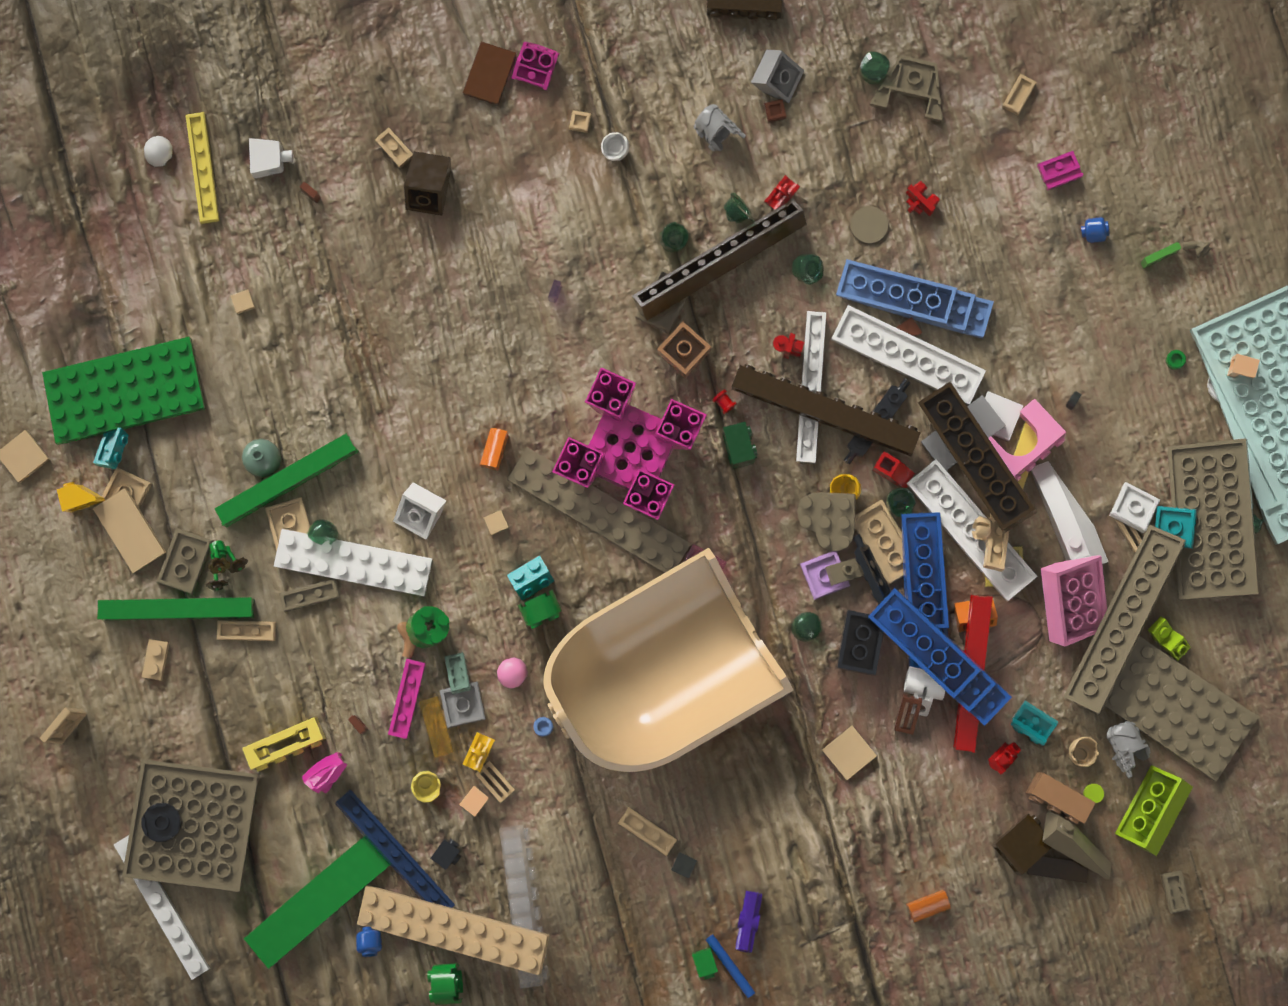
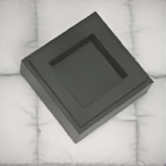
(684, 865)

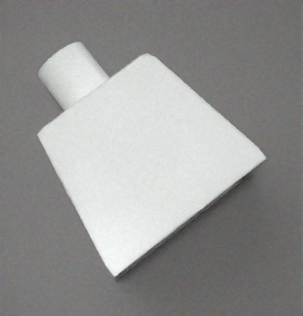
(267, 157)

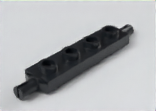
(887, 408)
(871, 570)

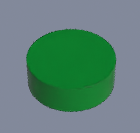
(1175, 359)

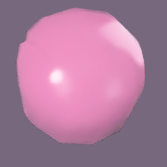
(512, 672)

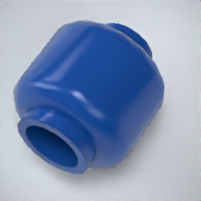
(1095, 230)
(368, 942)

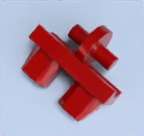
(782, 193)
(919, 202)
(790, 346)
(1004, 757)

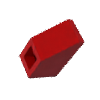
(893, 470)

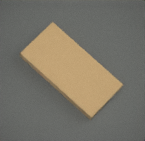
(129, 530)
(884, 539)

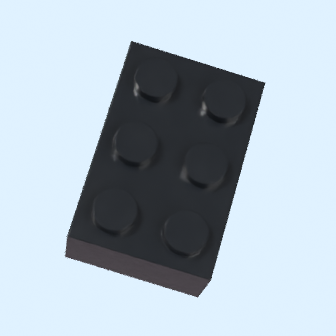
(859, 644)

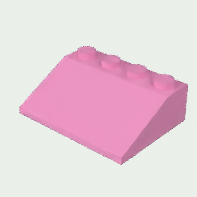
(1074, 599)

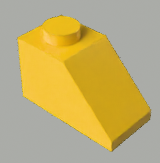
(77, 497)

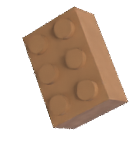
(1060, 798)

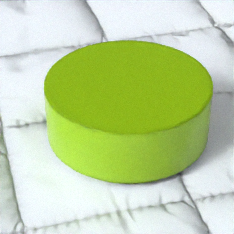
(1094, 792)

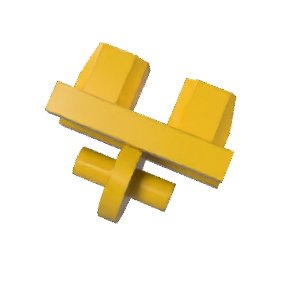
(478, 752)

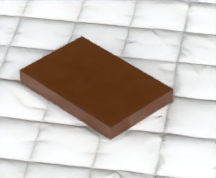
(489, 73)

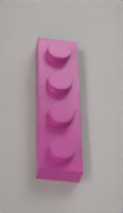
(407, 699)

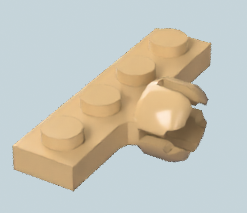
(995, 540)

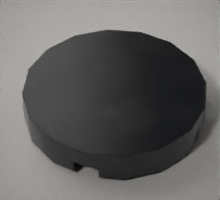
(161, 822)

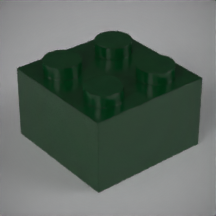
(738, 445)

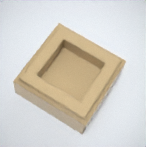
(580, 121)
(242, 301)
(496, 522)

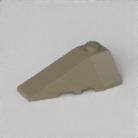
(1073, 843)

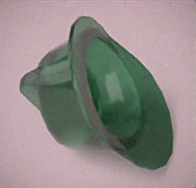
(737, 210)

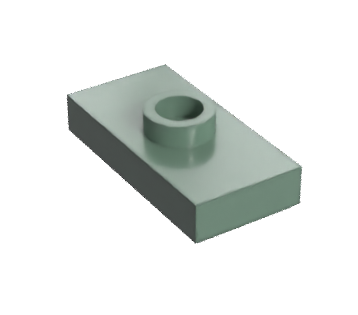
(457, 673)

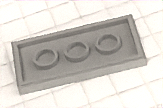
(985, 416)

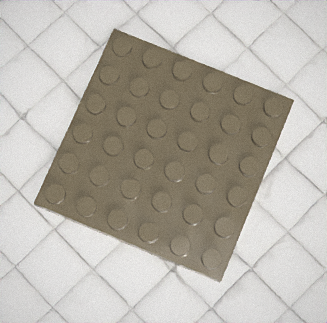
(213, 831)

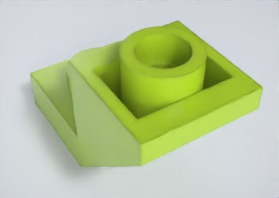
(1169, 639)

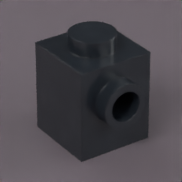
(447, 853)

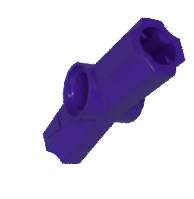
(748, 921)

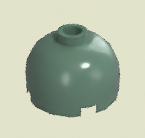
(261, 457)

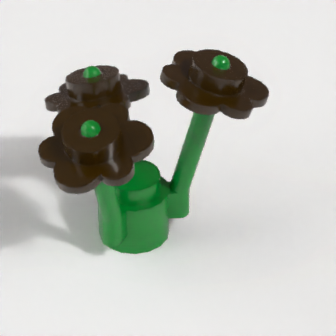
(220, 564)

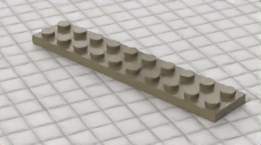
(599, 512)
(1125, 619)

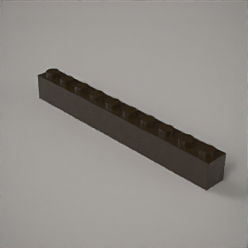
(720, 259)
(825, 410)

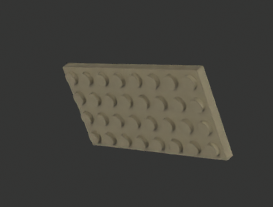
(1217, 485)
(1179, 710)

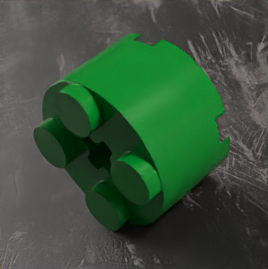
(539, 609)
(417, 628)
(445, 984)

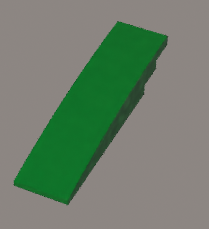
(316, 902)

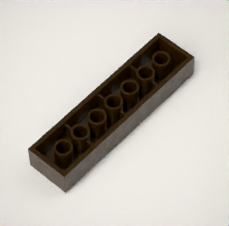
(977, 457)

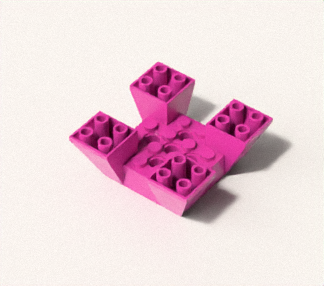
(612, 400)

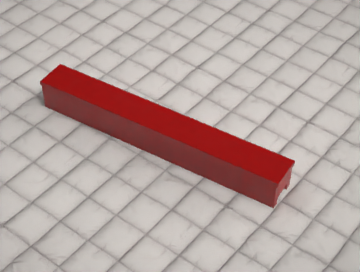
(976, 649)

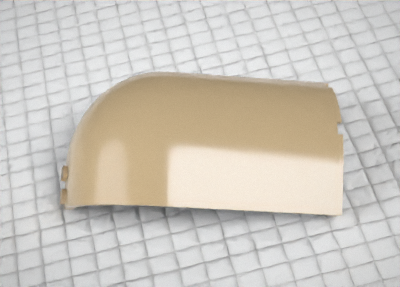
(661, 670)

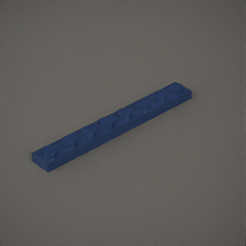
(391, 850)

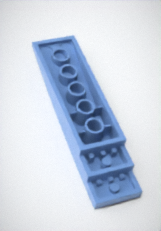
(915, 298)

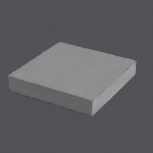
(463, 706)

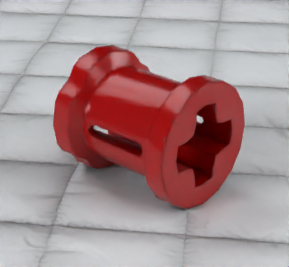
(724, 401)

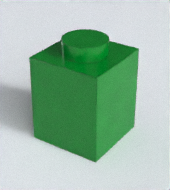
(705, 963)

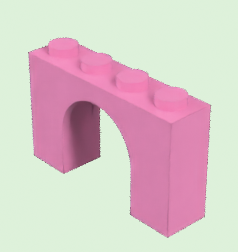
(1048, 435)

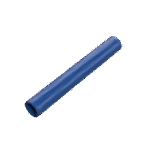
(730, 966)

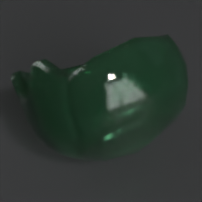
(900, 501)
(323, 531)
(806, 626)

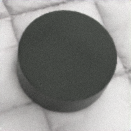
(1073, 400)

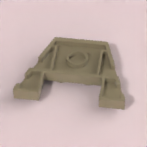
(914, 79)

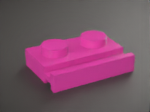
(1060, 170)

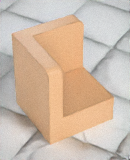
(1243, 366)
(474, 801)

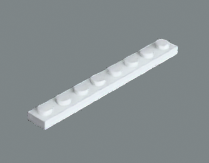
(812, 379)
(169, 921)

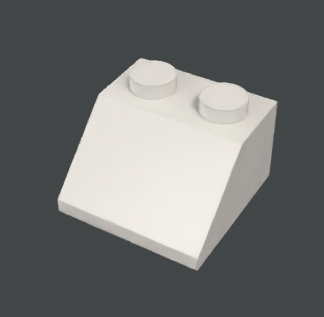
(419, 510)

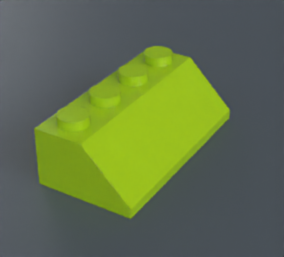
(1154, 810)

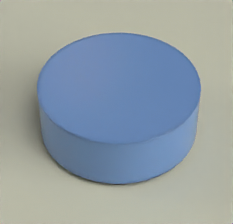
(543, 726)

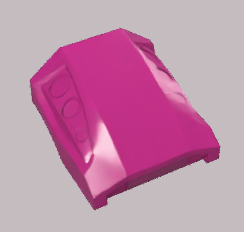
(535, 65)
(324, 773)

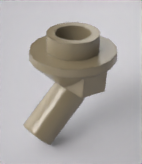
(1202, 248)

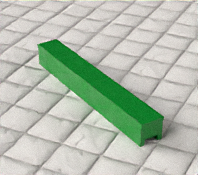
(286, 480)
(175, 609)

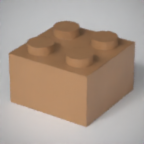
(684, 350)

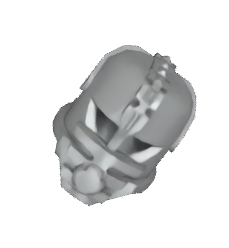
(715, 127)
(1127, 742)

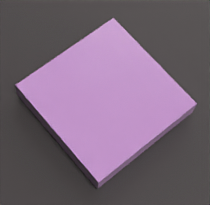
(817, 577)

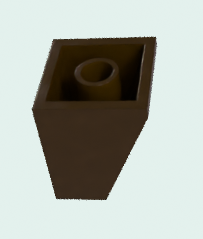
(427, 183)
(1022, 844)

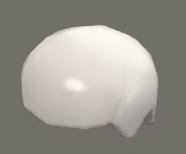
(615, 146)
(158, 151)

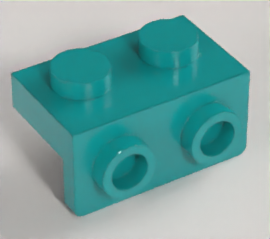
(111, 449)
(530, 578)
(1033, 723)

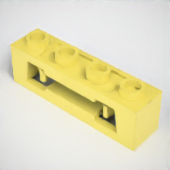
(254, 756)

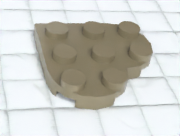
(831, 517)

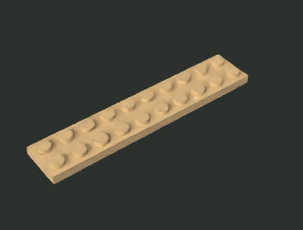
(453, 930)

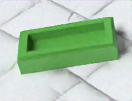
(1160, 255)

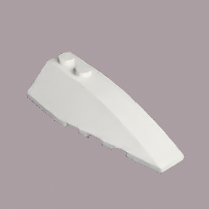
(1071, 524)

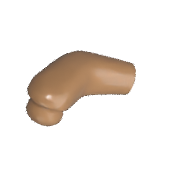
(409, 647)

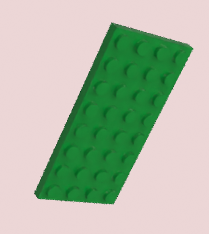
(123, 390)

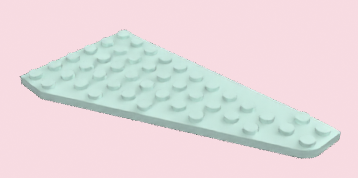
(1256, 405)

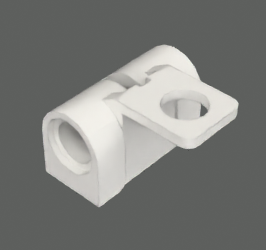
(922, 686)

